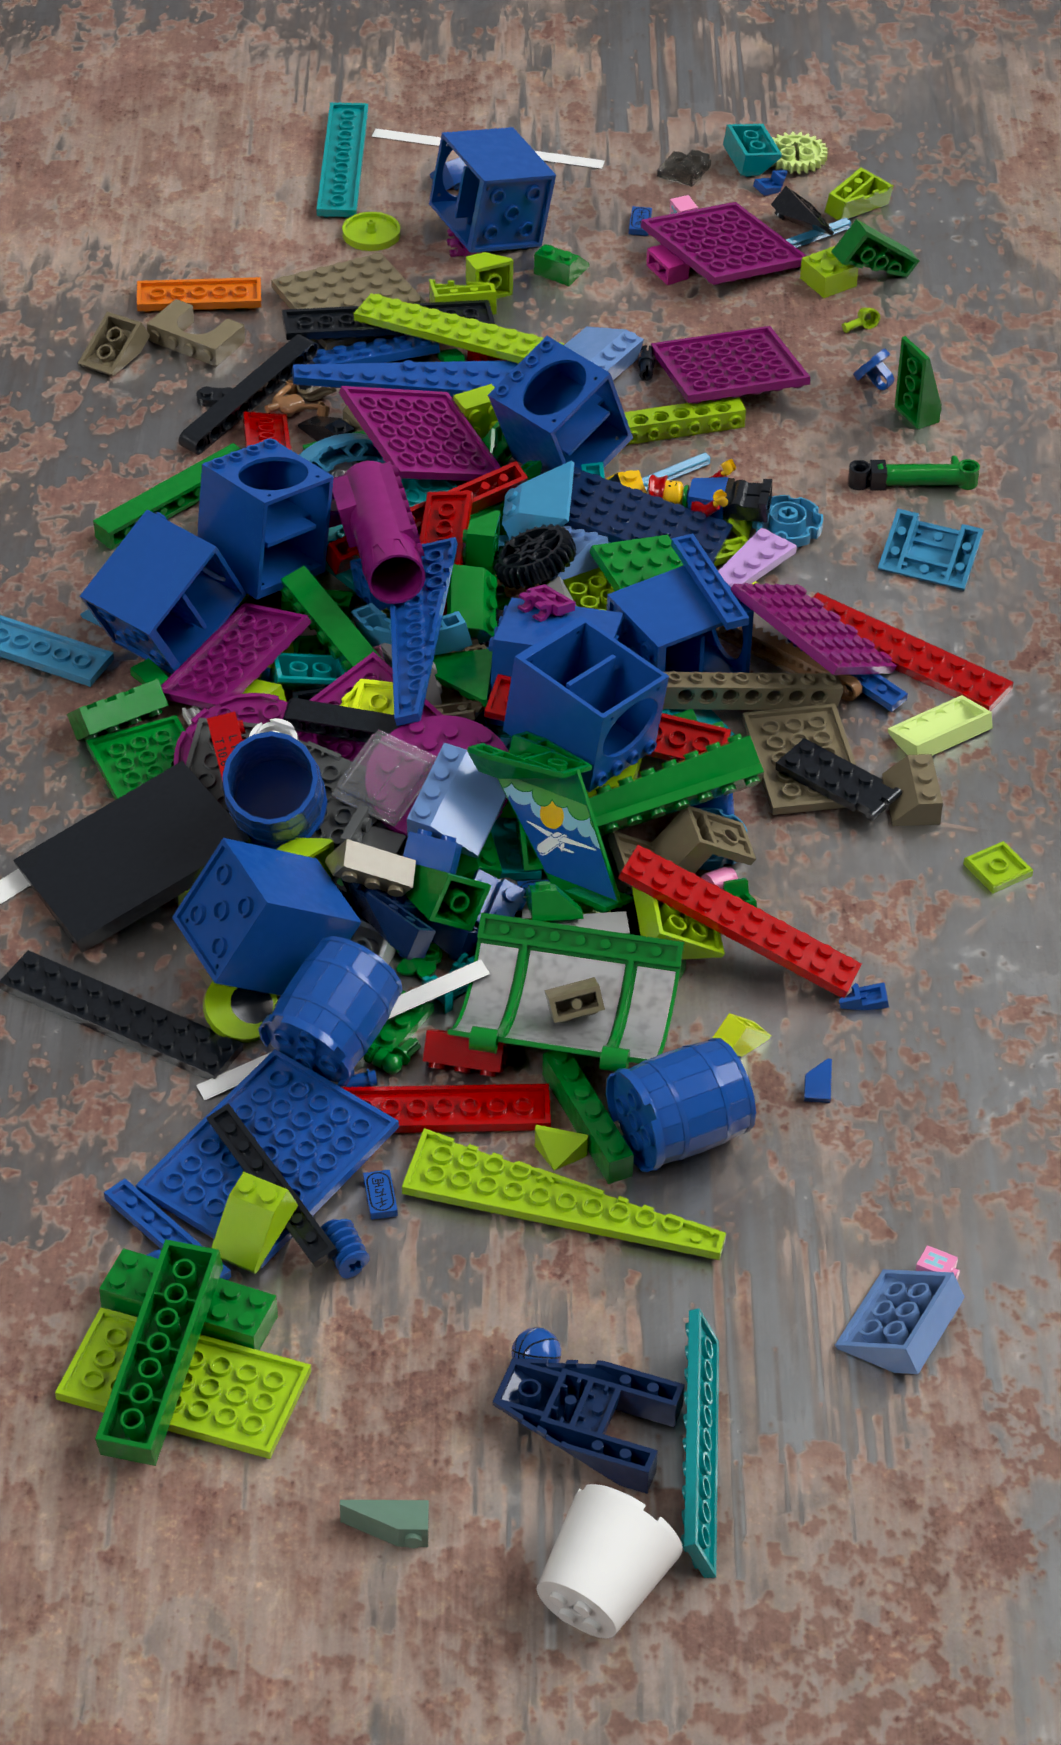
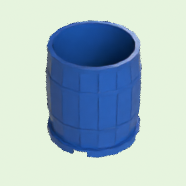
(274, 789)
(333, 1008)
(681, 1102)

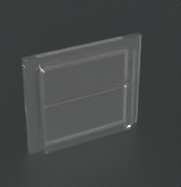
(385, 777)

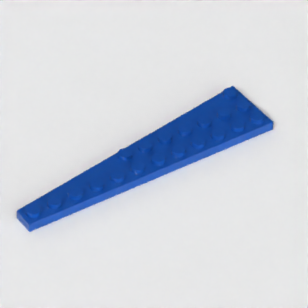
(409, 375)
(416, 632)

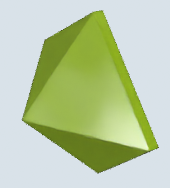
(560, 1146)

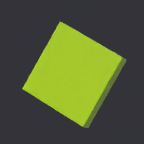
(998, 867)

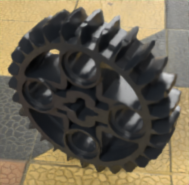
(534, 556)

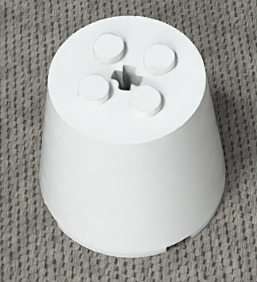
(606, 1560)

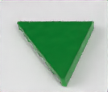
(466, 672)

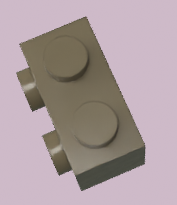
(574, 1000)

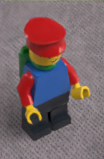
(718, 495)

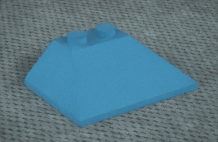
(539, 501)
(930, 550)

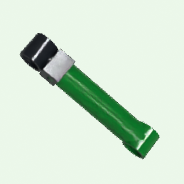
(879, 474)

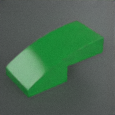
(148, 671)

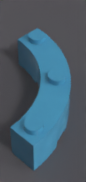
(340, 449)
(377, 629)

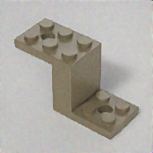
(690, 841)

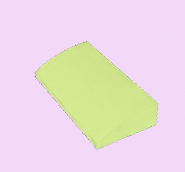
(941, 727)

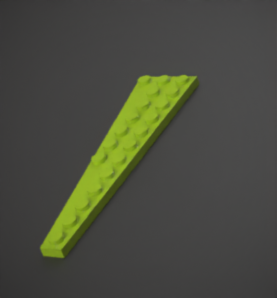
(489, 1183)

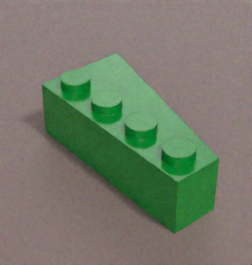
(871, 249)
(118, 709)

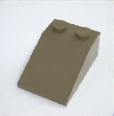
(114, 344)

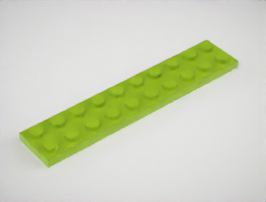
(446, 328)

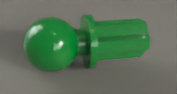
(401, 1056)

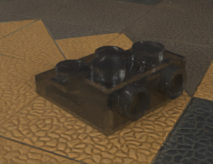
(685, 168)

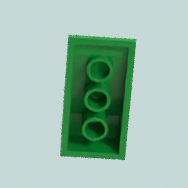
(916, 387)

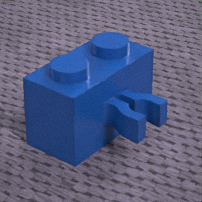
(433, 852)

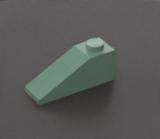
(394, 1521)

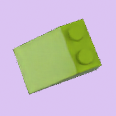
(252, 1221)

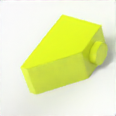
(741, 1034)

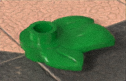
(421, 966)

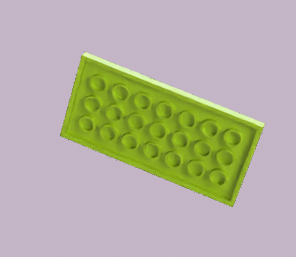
(228, 1396)

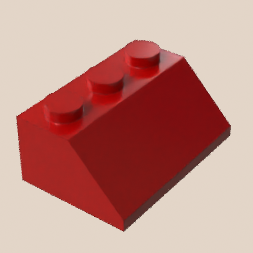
(454, 1050)

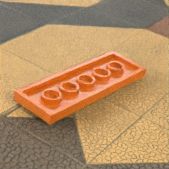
(201, 293)

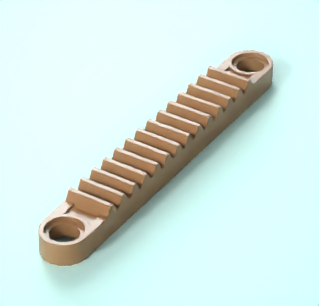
(786, 656)

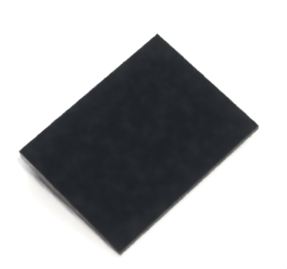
(129, 856)

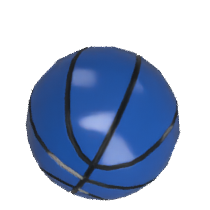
(537, 1344)

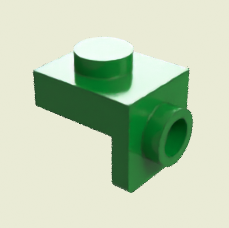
(739, 888)

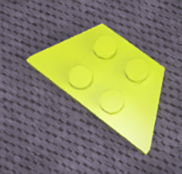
(371, 696)

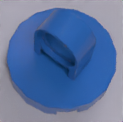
(875, 368)

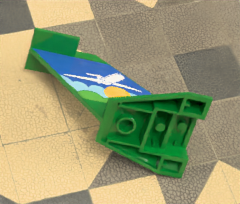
(556, 815)

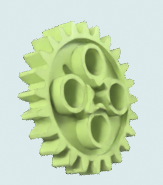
(810, 152)

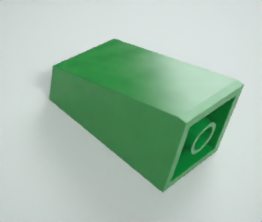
(447, 897)

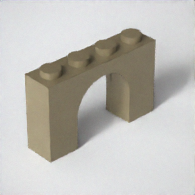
(212, 347)

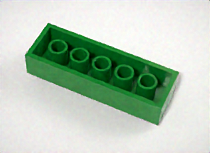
(235, 1313)

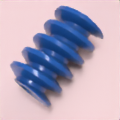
(351, 1252)

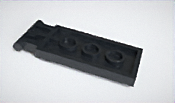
(837, 779)

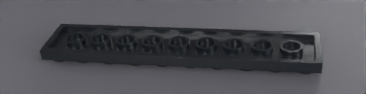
(340, 323)
(121, 1016)

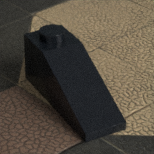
(323, 427)

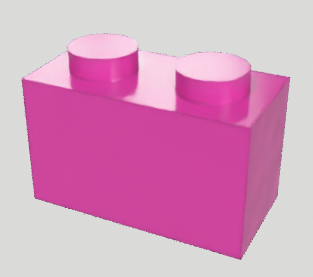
(666, 265)

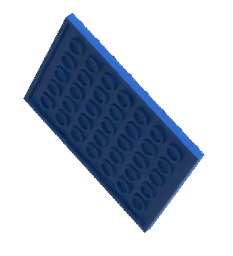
(303, 1125)

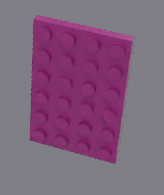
(234, 655)

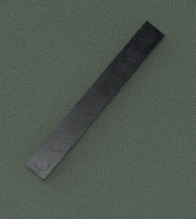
(256, 1162)

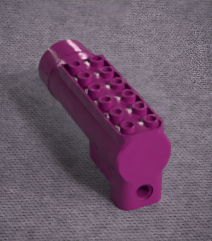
(381, 525)

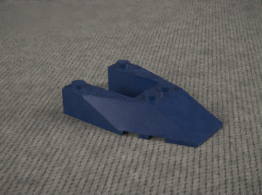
(407, 927)
(574, 1407)

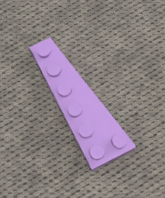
(757, 557)

